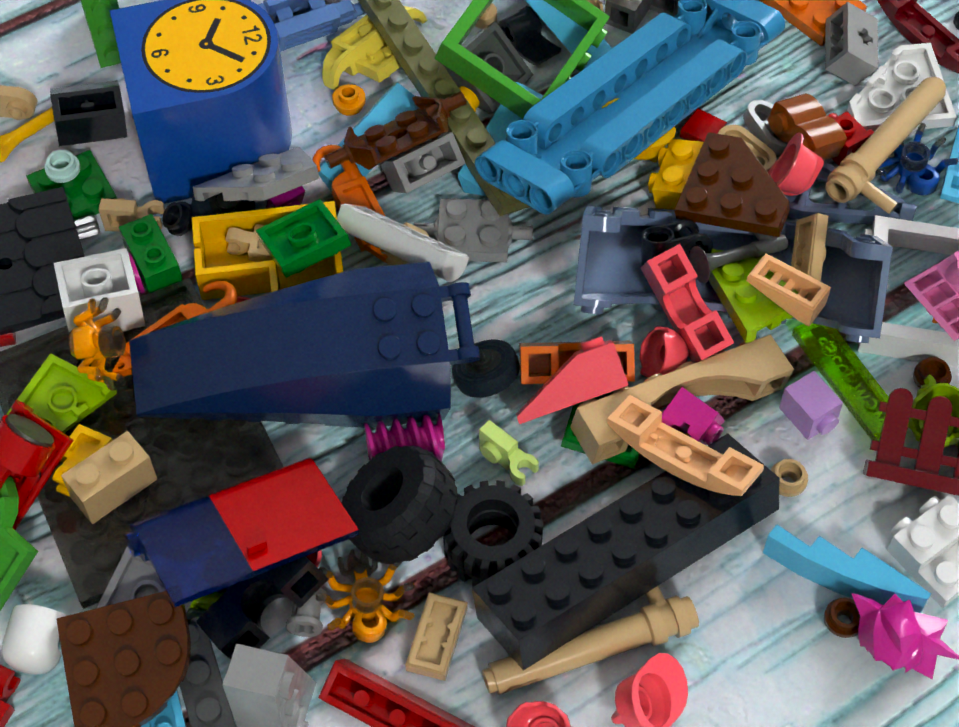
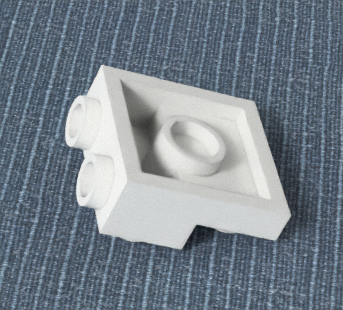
(931, 548)

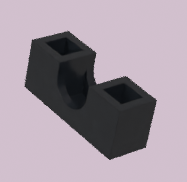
(239, 610)

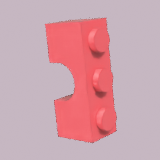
(675, 288)

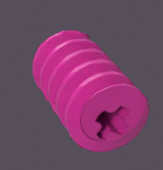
(428, 436)

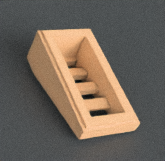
(792, 303)

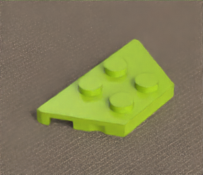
(743, 302)

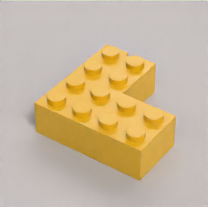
(247, 276)

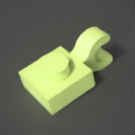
(503, 449)

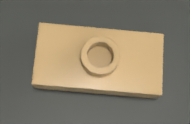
(809, 245)
(436, 636)

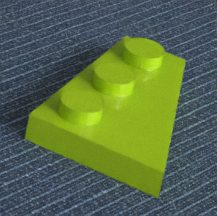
(63, 394)

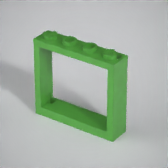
(497, 84)

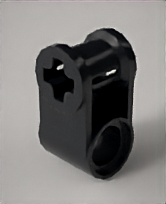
(664, 237)

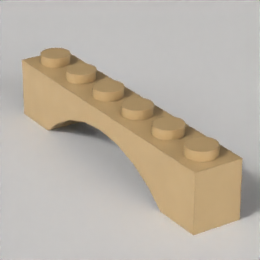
(741, 372)

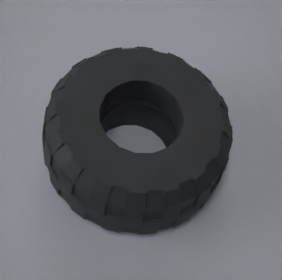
(400, 504)

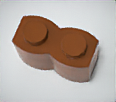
(807, 117)

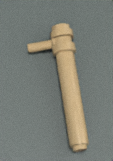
(859, 168)
(649, 626)

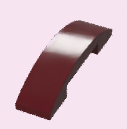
(921, 27)

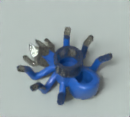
(914, 166)

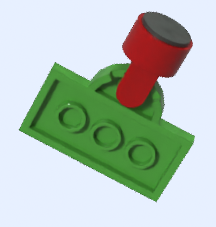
(22, 453)

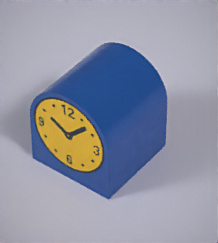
(202, 88)

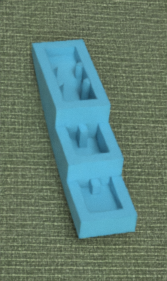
(840, 572)

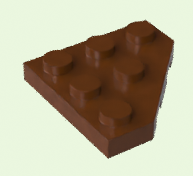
(732, 189)

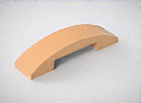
(680, 454)

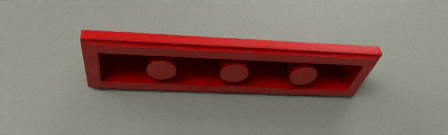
(380, 701)

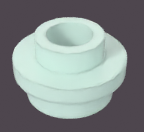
(62, 166)

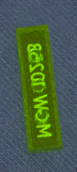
(844, 374)

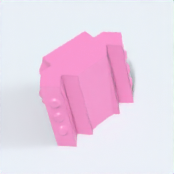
(939, 293)

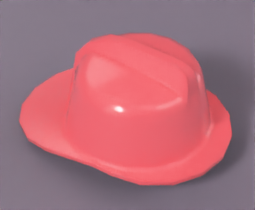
(796, 167)
(652, 695)

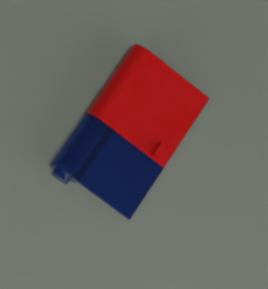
(241, 531)

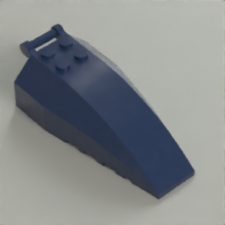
(313, 353)

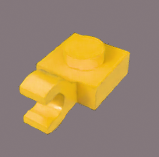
(84, 444)

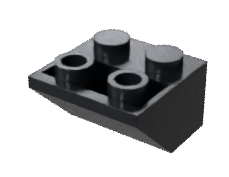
(88, 113)

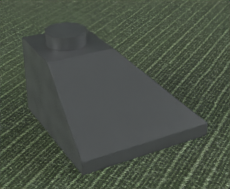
(496, 50)

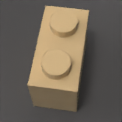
(109, 477)

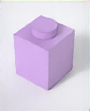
(811, 405)

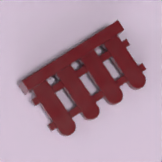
(930, 449)

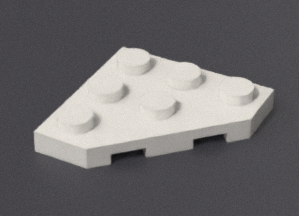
(895, 82)

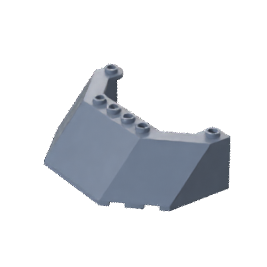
(612, 271)

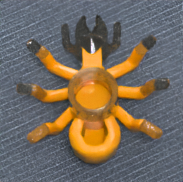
(98, 344)
(365, 598)

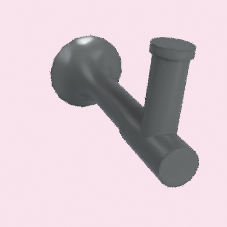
(706, 262)

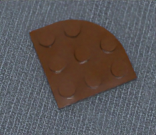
(124, 660)

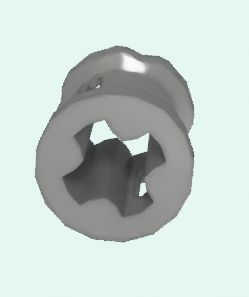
(306, 619)

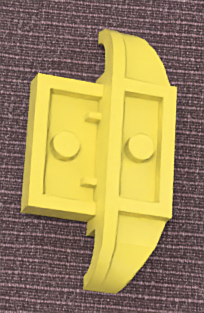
(363, 52)

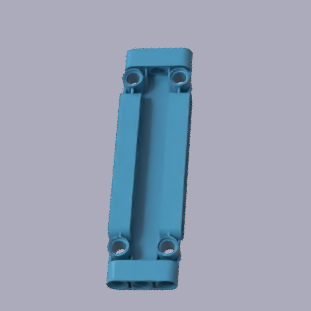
(660, 80)

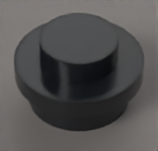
(178, 218)

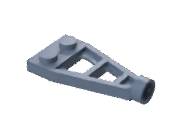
(802, 206)

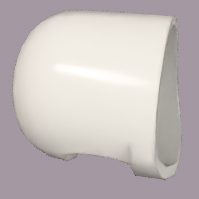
(32, 639)

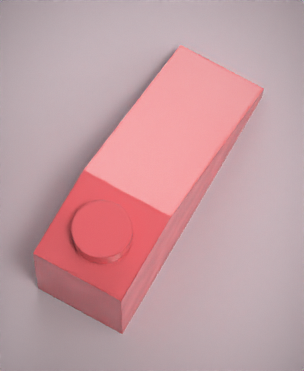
(582, 377)

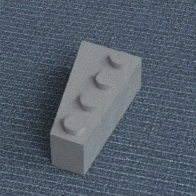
(267, 689)

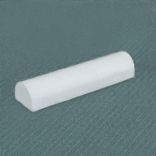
(402, 241)

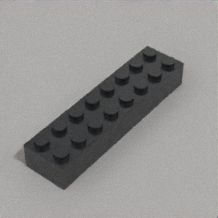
(615, 559)

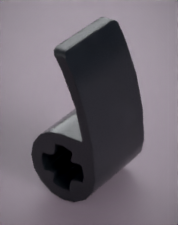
(524, 33)

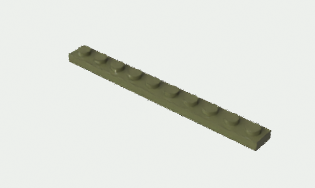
(434, 81)

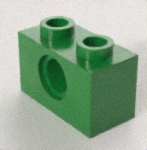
(150, 253)

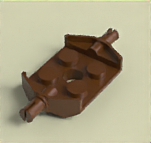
(399, 135)

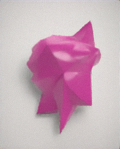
(900, 635)

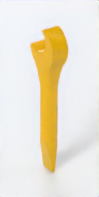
(15, 137)

